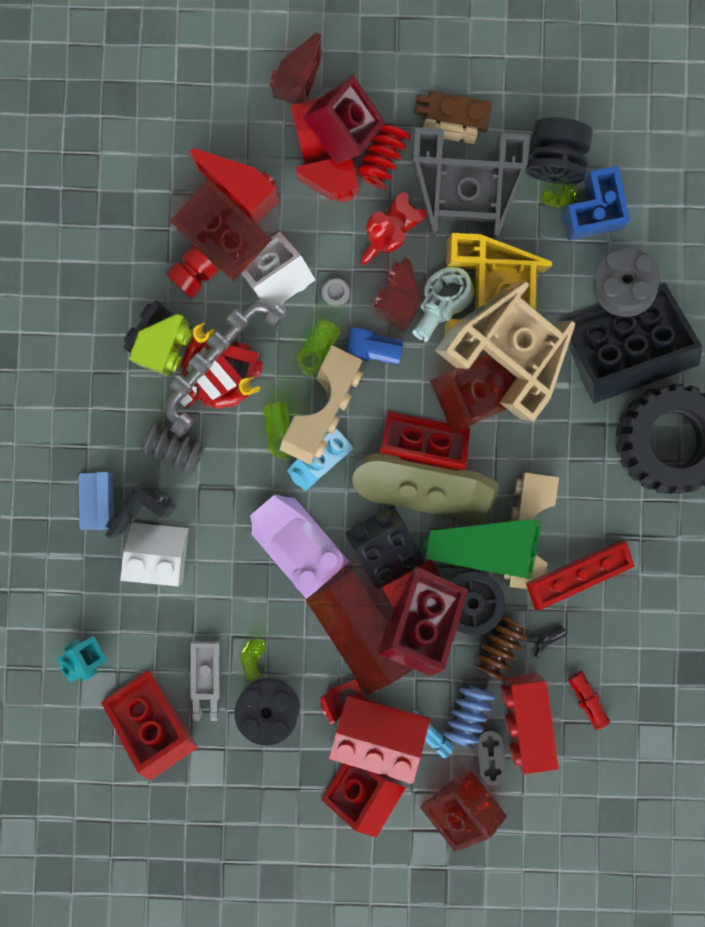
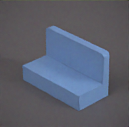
(95, 500)

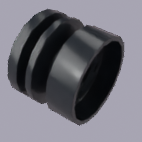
(559, 150)

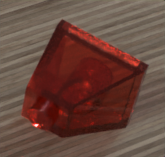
(297, 72)

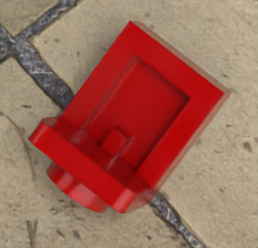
(240, 353)

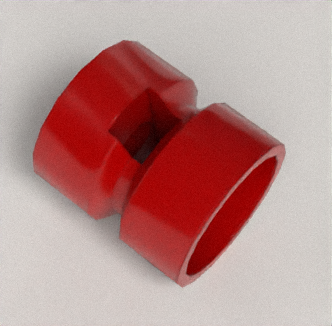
(192, 272)

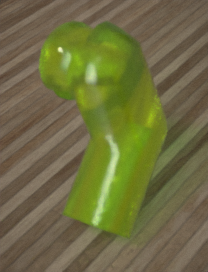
(558, 200)
(250, 656)

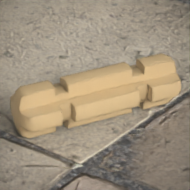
(454, 131)

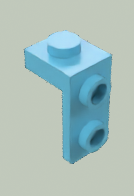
(307, 475)

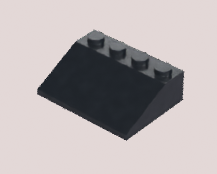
(632, 351)

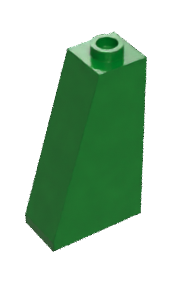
(495, 547)

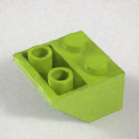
(160, 345)

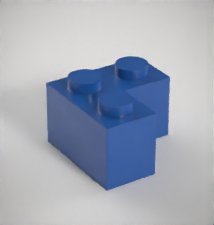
(605, 206)

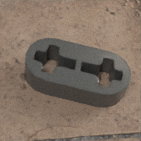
(497, 757)

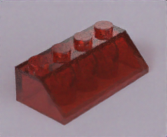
(356, 631)

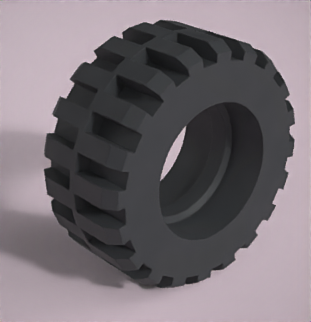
(635, 439)

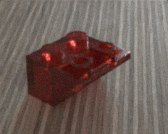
(401, 299)

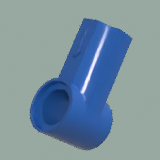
(368, 346)

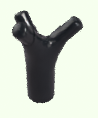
(546, 639)

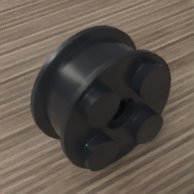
(489, 602)
(265, 728)

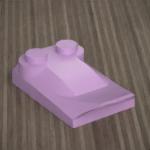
(296, 543)

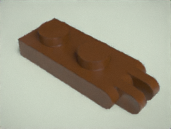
(454, 110)

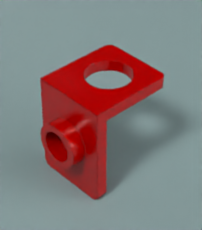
(331, 700)

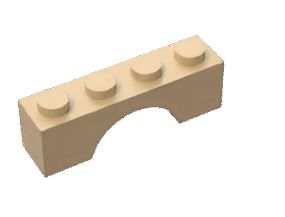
(307, 433)
(534, 495)

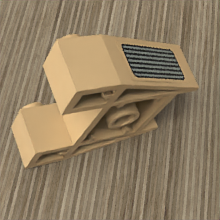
(518, 341)

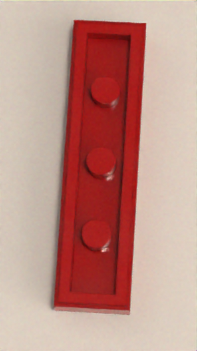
(579, 575)

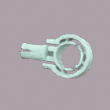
(439, 308)

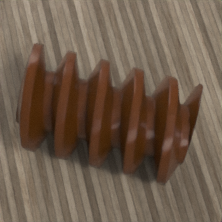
(501, 647)

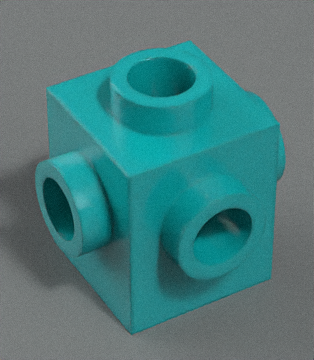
(81, 659)

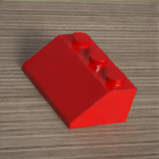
(425, 441)
(380, 738)

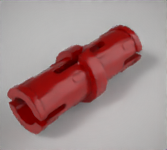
(588, 700)

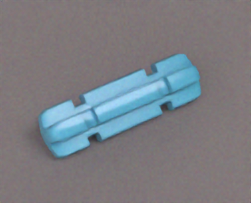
(435, 740)

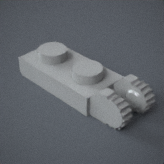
(205, 677)

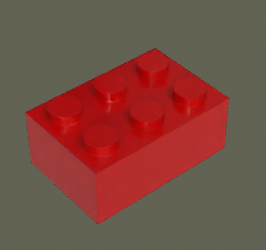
(529, 723)

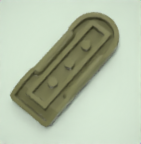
(425, 487)

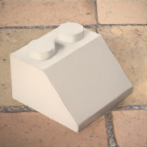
(277, 272)
(155, 554)

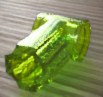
(318, 345)
(277, 424)

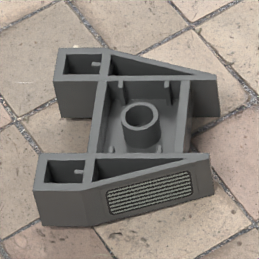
(468, 187)

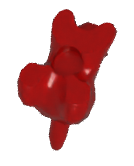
(388, 230)

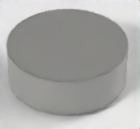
(335, 292)

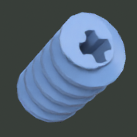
(469, 715)

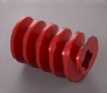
(381, 154)

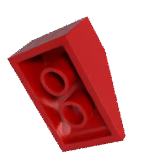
(241, 183)
(148, 726)

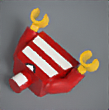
(221, 384)

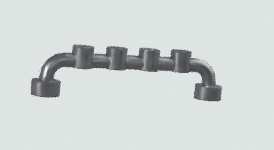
(202, 363)

